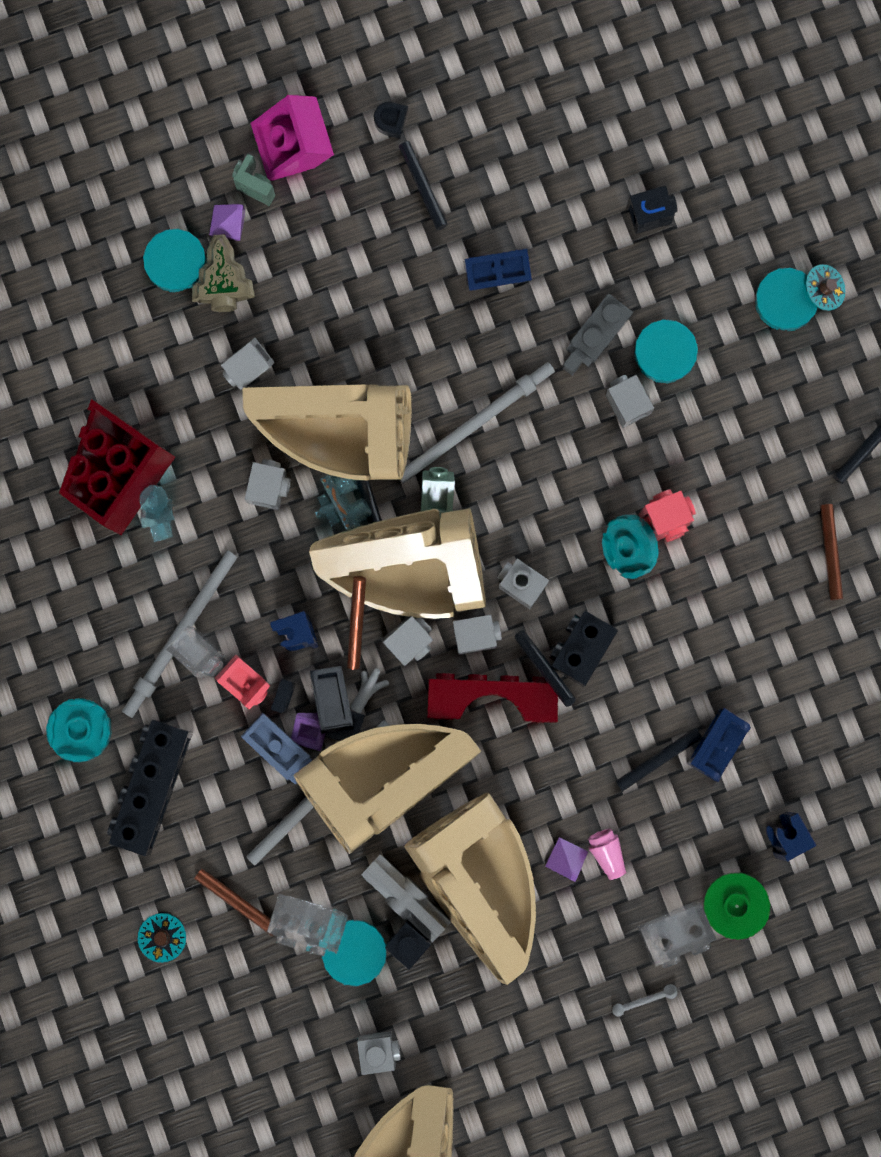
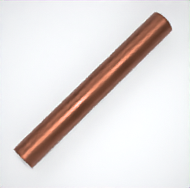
(831, 552)
(356, 622)
(233, 899)

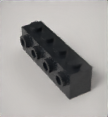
(150, 787)

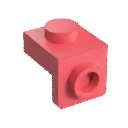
(243, 682)

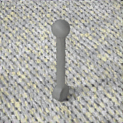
(669, 992)

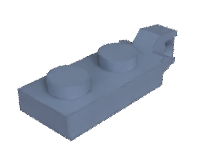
(276, 747)

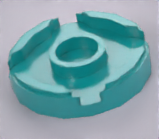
(174, 260)
(784, 300)
(666, 351)
(630, 546)
(79, 730)
(358, 956)

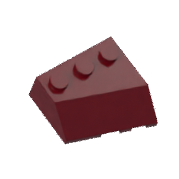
(112, 469)

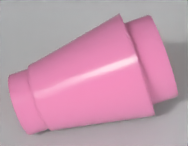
(608, 853)

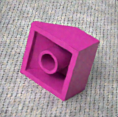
(292, 137)

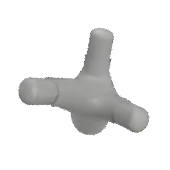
(367, 689)

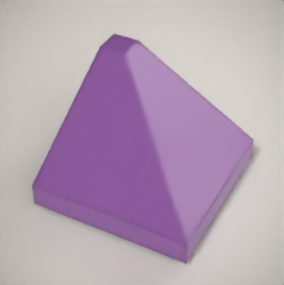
(228, 221)
(307, 731)
(566, 859)

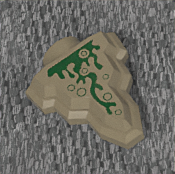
(222, 279)

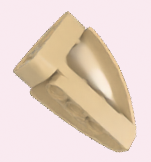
(337, 428)
(409, 562)
(380, 776)
(481, 882)
(414, 1127)

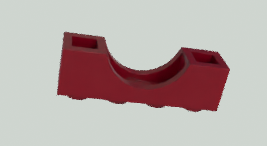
(451, 697)

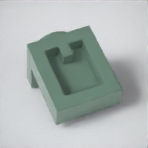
(254, 186)
(437, 490)

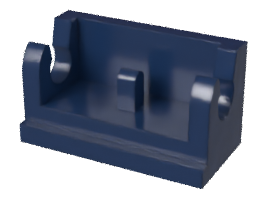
(497, 269)
(298, 631)
(719, 744)
(792, 839)

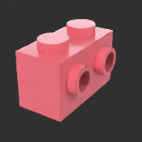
(669, 515)

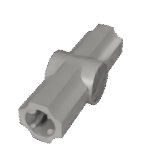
(406, 898)

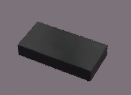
(331, 699)

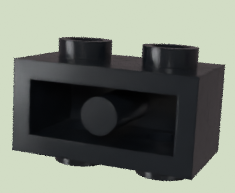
(586, 650)

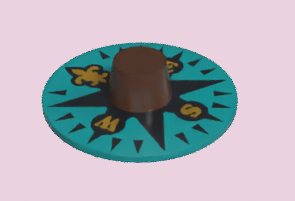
(825, 287)
(162, 937)

